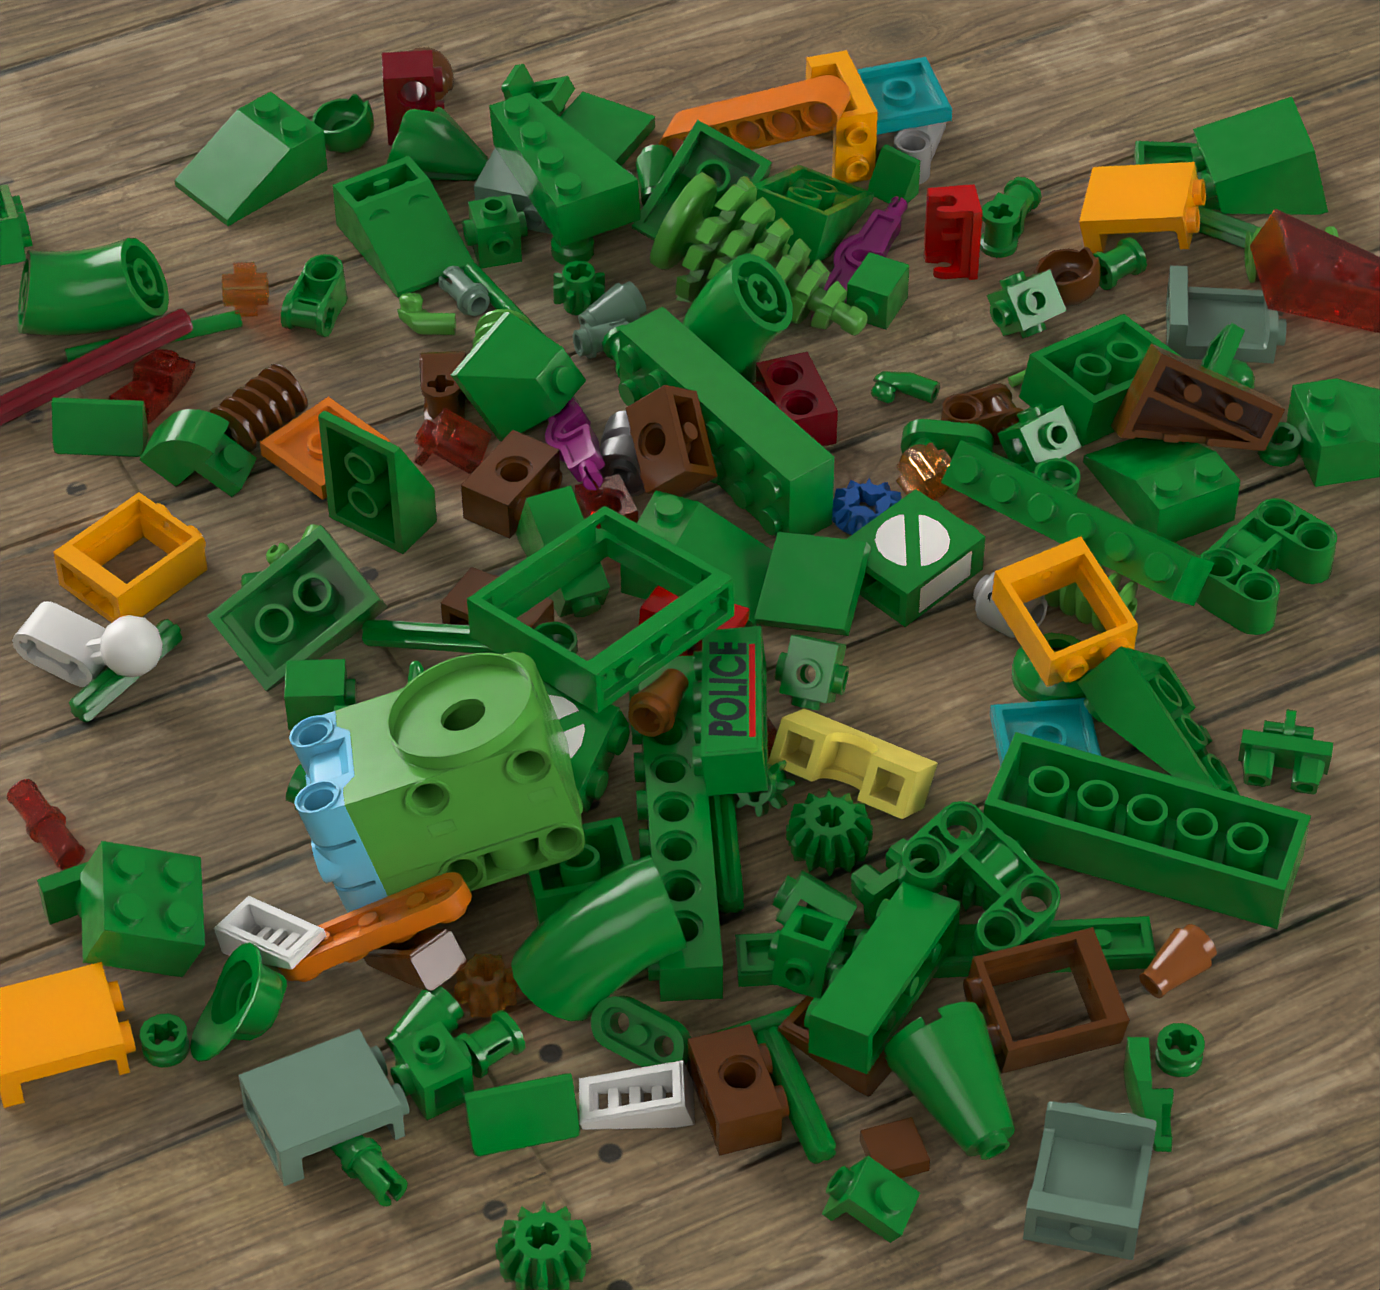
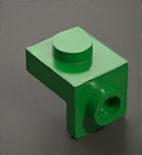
(550, 92)
(872, 1197)

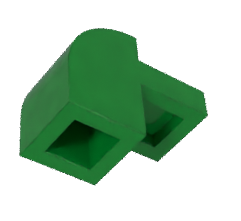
(197, 442)

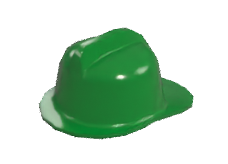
(241, 1004)

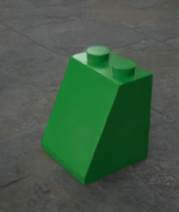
(1260, 162)

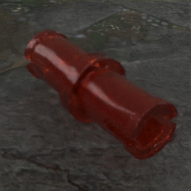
(46, 824)

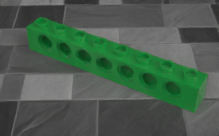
(680, 848)

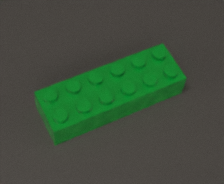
(755, 447)
(1148, 829)

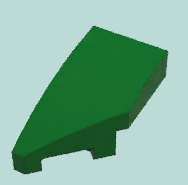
(1143, 1099)

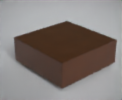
(896, 1147)

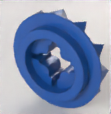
(849, 514)

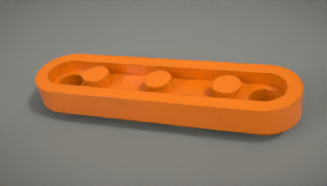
(384, 922)

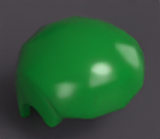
(345, 123)

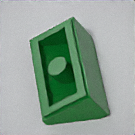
(99, 427)
(522, 1114)

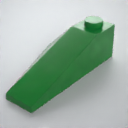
(1151, 710)

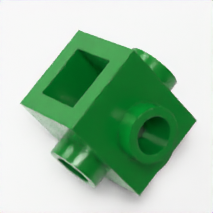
(493, 222)
(1025, 303)
(1039, 436)
(827, 661)
(807, 951)
(433, 1069)

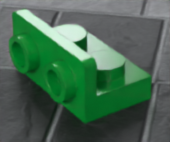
(816, 893)

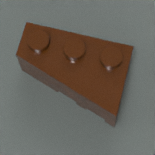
(1192, 404)

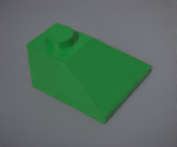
(517, 376)

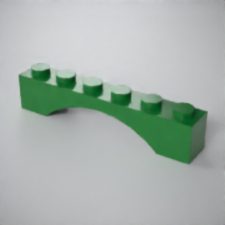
(1063, 517)

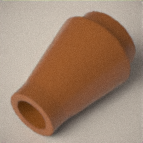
(657, 705)
(1179, 960)

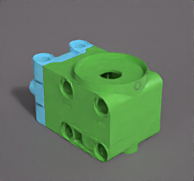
(440, 780)

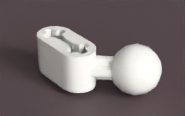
(81, 648)

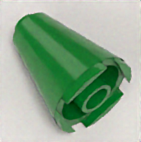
(956, 1077)

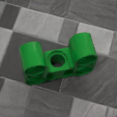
(1266, 539)
(993, 865)

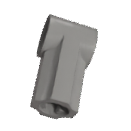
(920, 144)

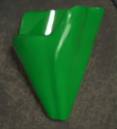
(438, 146)

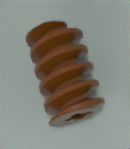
(262, 406)

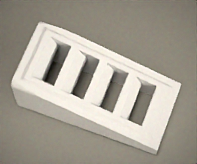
(267, 928)
(658, 1113)

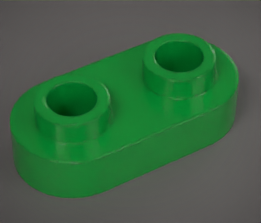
(944, 435)
(644, 1035)

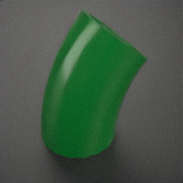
(90, 290)
(741, 312)
(598, 942)

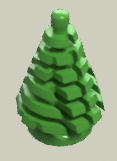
(735, 234)

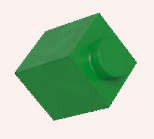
(879, 289)
(316, 687)

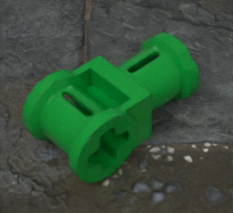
(1006, 217)

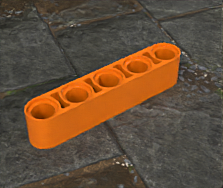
(768, 115)

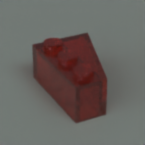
(1316, 274)

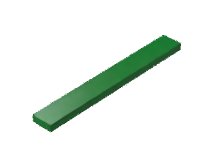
(1124, 942)

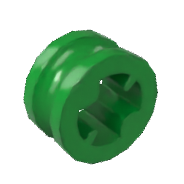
(1282, 454)
(1187, 1039)
(167, 1052)

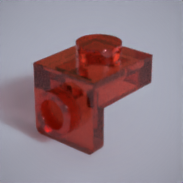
(452, 440)

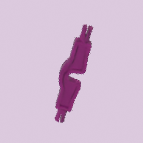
(874, 237)
(576, 444)

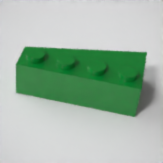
(562, 172)

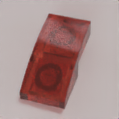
(157, 381)

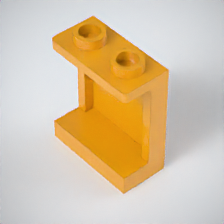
(857, 128)
(1142, 201)
(60, 1027)

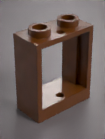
(1093, 978)

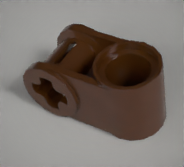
(438, 385)
(983, 409)

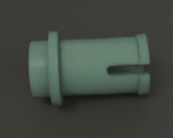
(470, 296)
(589, 339)

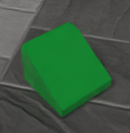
(895, 175)

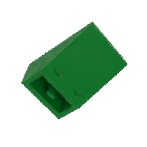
(399, 225)

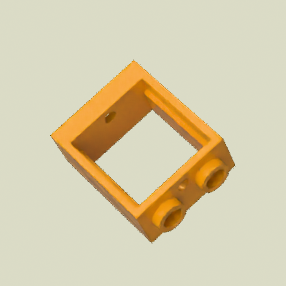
(82, 558)
(1049, 572)

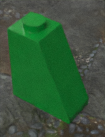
(544, 520)

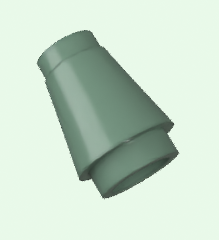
(615, 304)

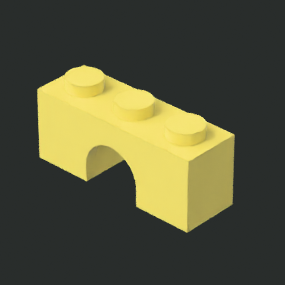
(826, 749)

